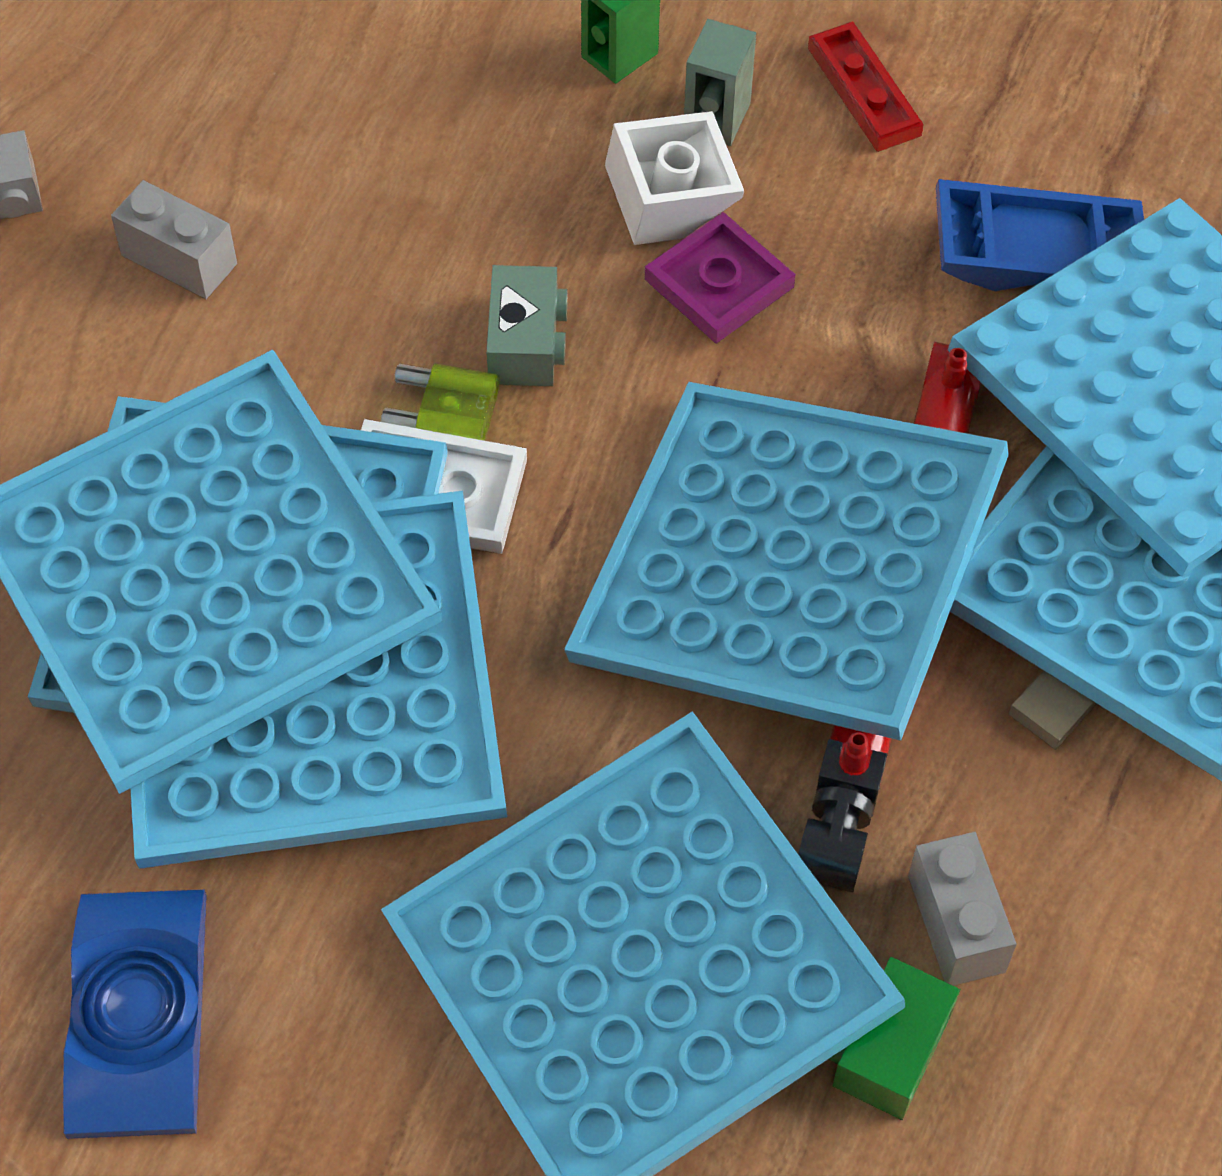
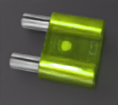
(454, 400)

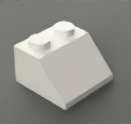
(671, 175)

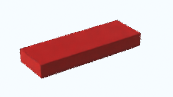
(865, 86)

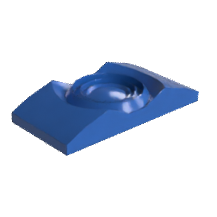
(1022, 234)
(135, 1015)

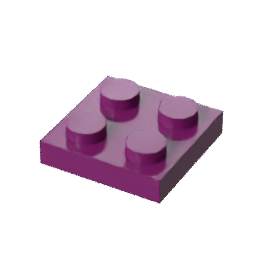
(719, 277)

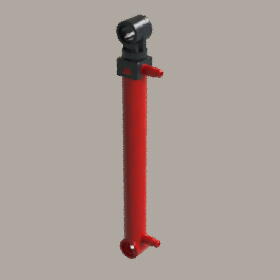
(854, 758)

